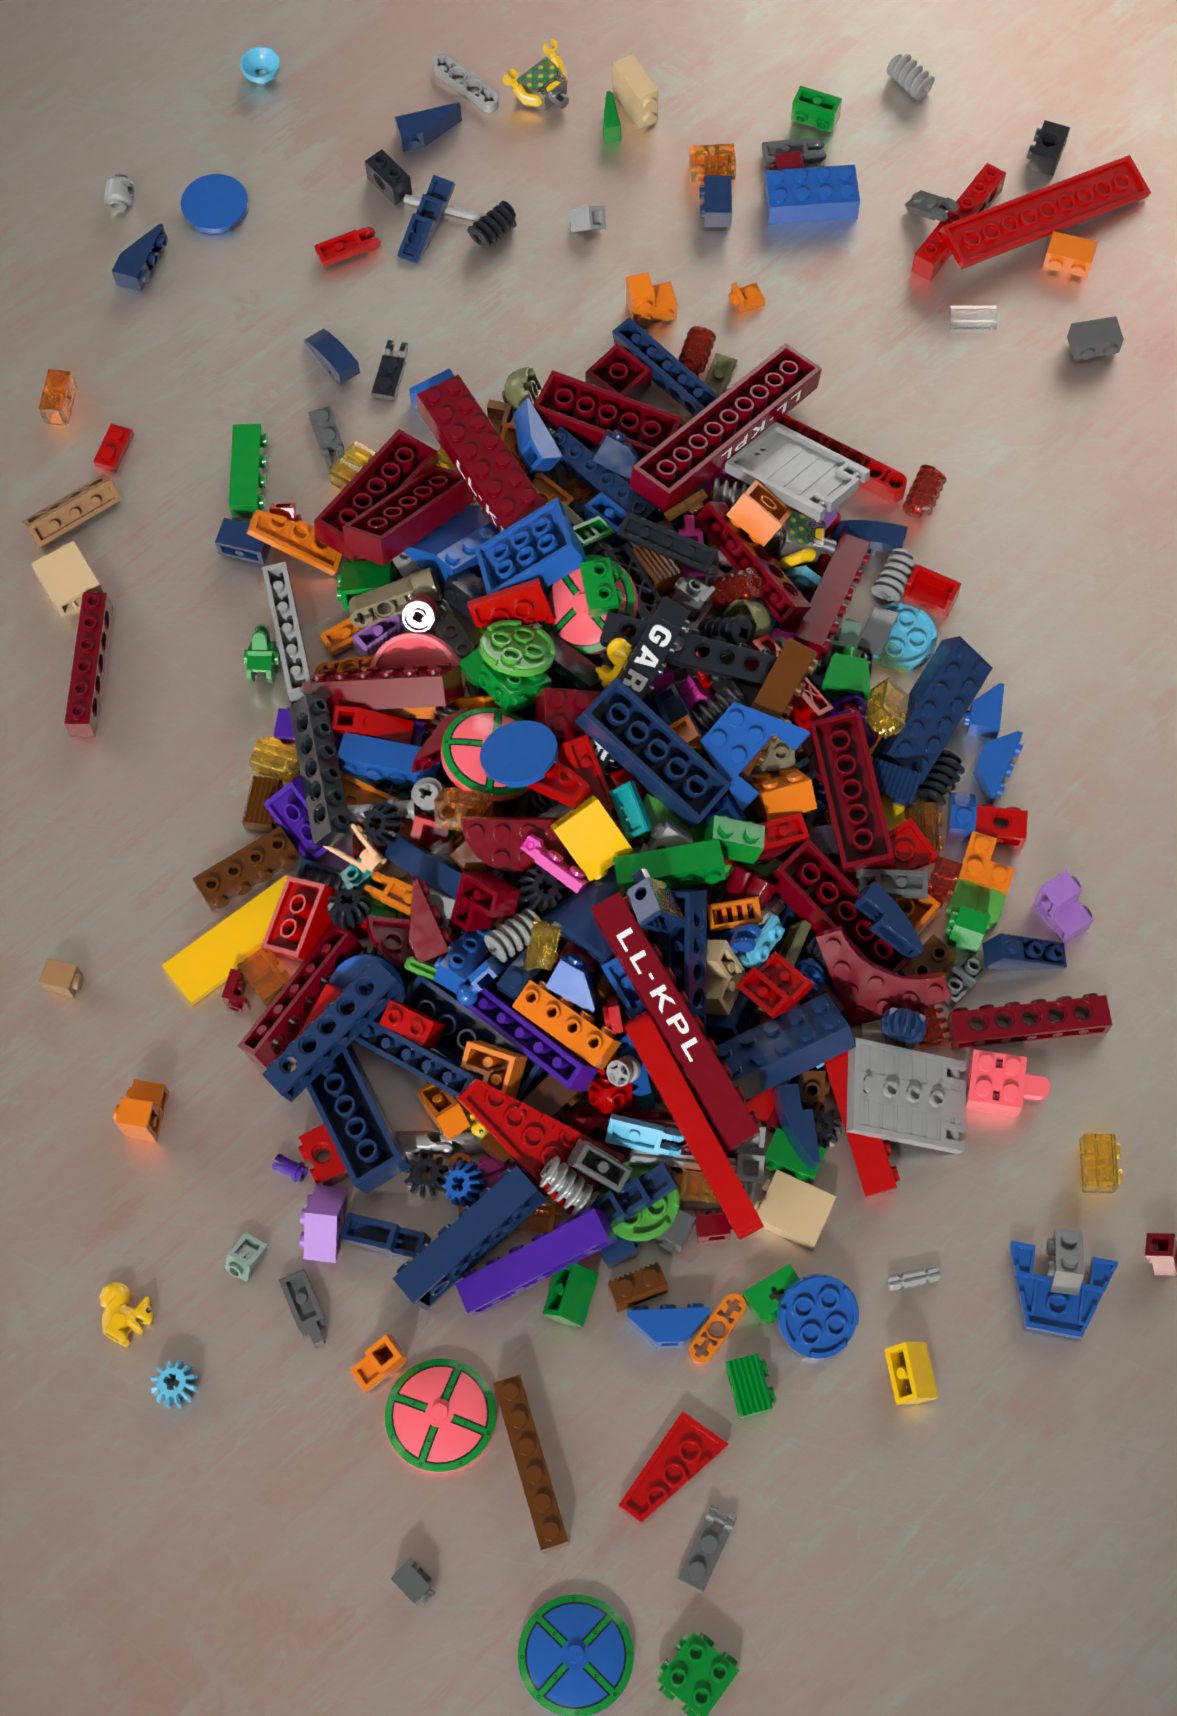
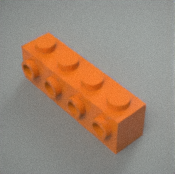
(566, 1024)

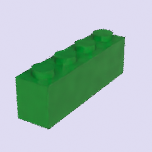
(247, 470)
(676, 866)

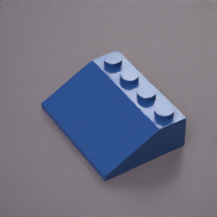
(453, 544)
(532, 548)

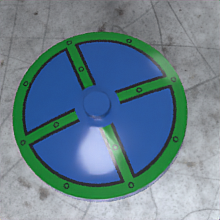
(575, 1655)

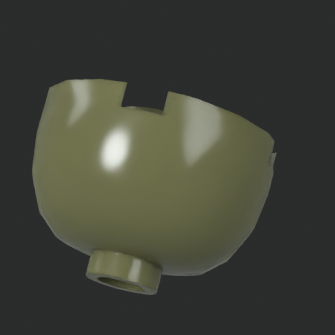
(521, 385)
(754, 612)

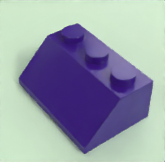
(291, 813)

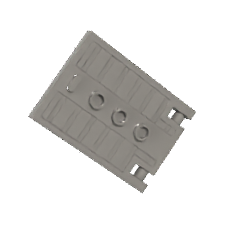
(798, 470)
(906, 1096)

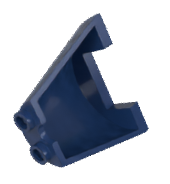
(576, 920)

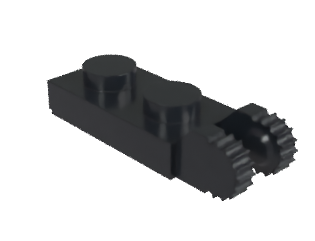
(390, 372)

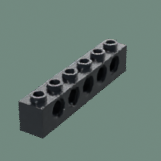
(320, 771)

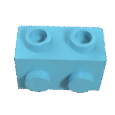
(770, 935)

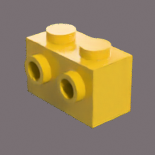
(911, 1373)

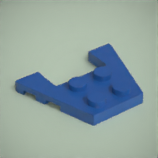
(739, 738)
(1052, 1311)

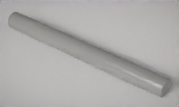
(451, 210)

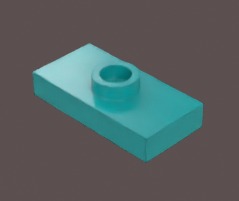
(630, 810)

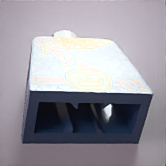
(654, 904)

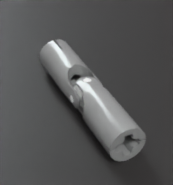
(424, 1142)

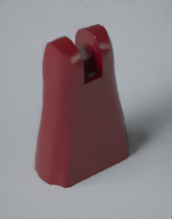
(743, 884)

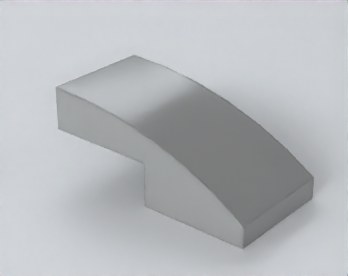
(751, 1159)

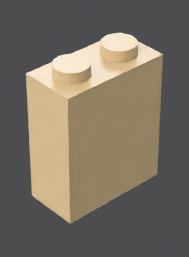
(635, 91)
(66, 577)
(794, 1209)

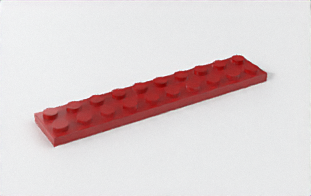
(1044, 211)

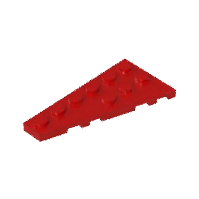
(525, 1132)

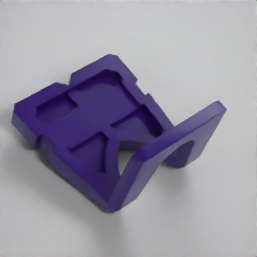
(862, 706)

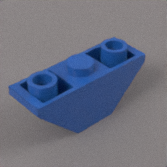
(996, 763)
(669, 1324)

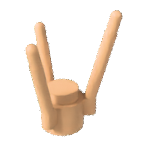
(371, 857)

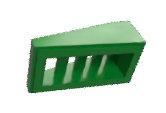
(611, 122)
(589, 535)

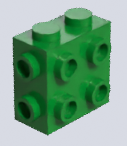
(362, 577)
(512, 691)
(697, 1674)

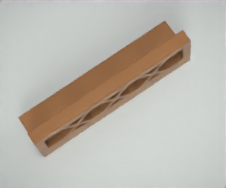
(72, 510)

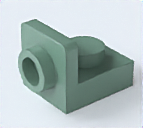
(244, 1256)

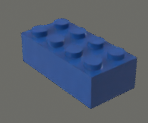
(811, 194)

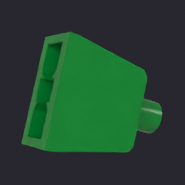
(846, 676)

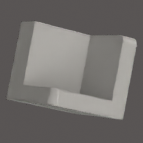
(587, 218)

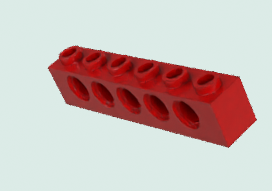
(976, 198)

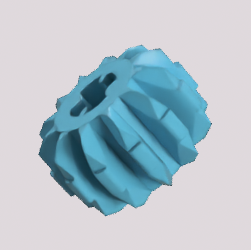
(165, 1392)

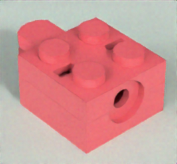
(1000, 1083)

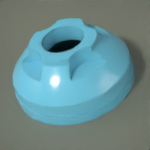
(258, 59)

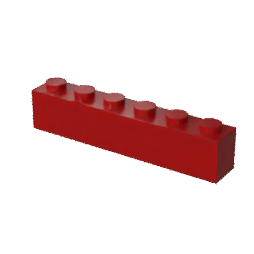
(868, 1152)

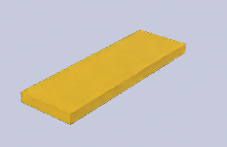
(208, 960)

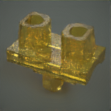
(542, 946)

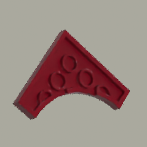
(870, 989)

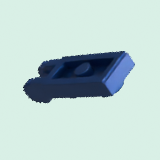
(738, 937)

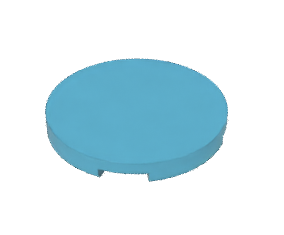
(910, 641)

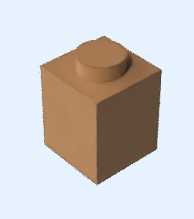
(61, 977)

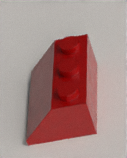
(299, 919)

